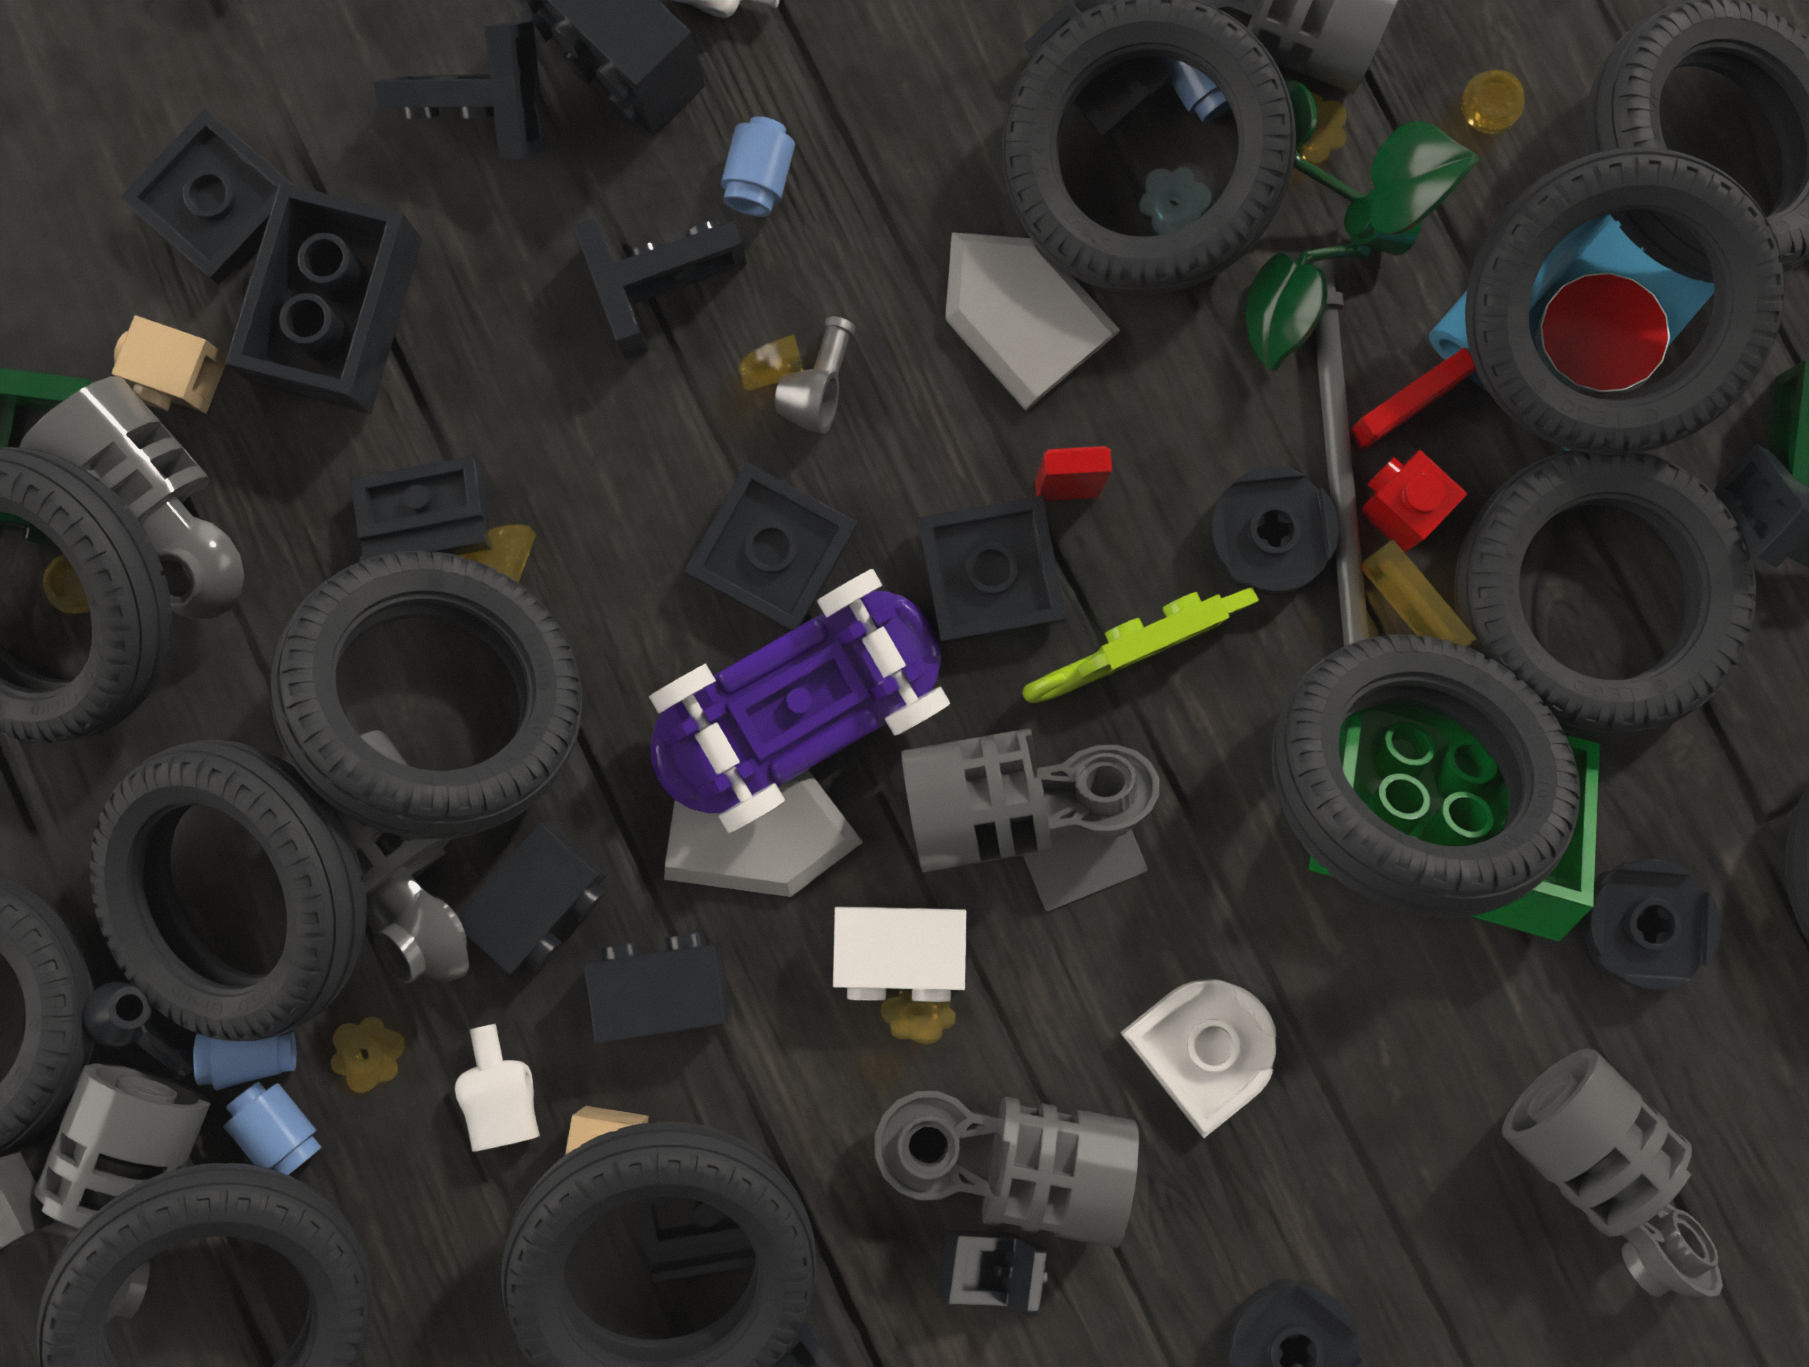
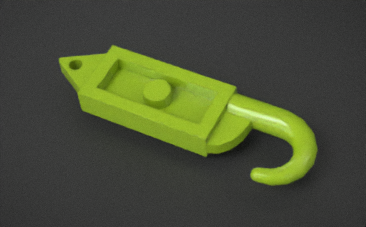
(1134, 642)

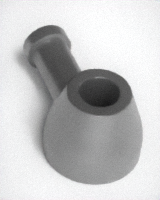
(812, 395)

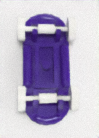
(796, 702)

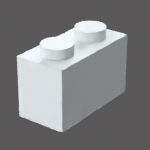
(899, 950)

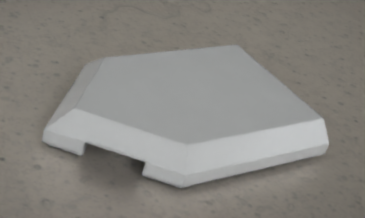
(1021, 313)
(768, 855)

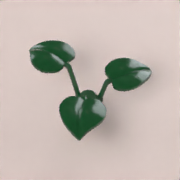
(1411, 179)

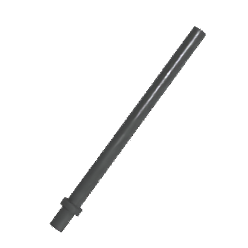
(1340, 462)

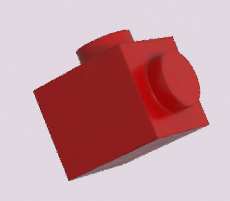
(1410, 499)

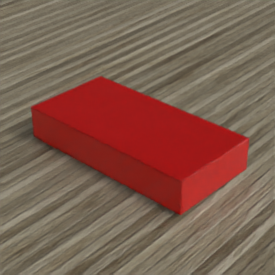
(1412, 399)
(1073, 473)

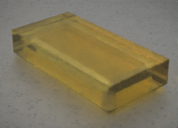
(1414, 596)

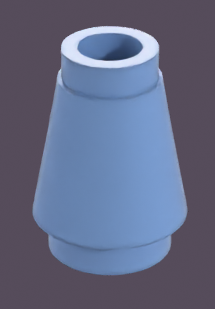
(240, 1062)

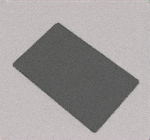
(1083, 866)

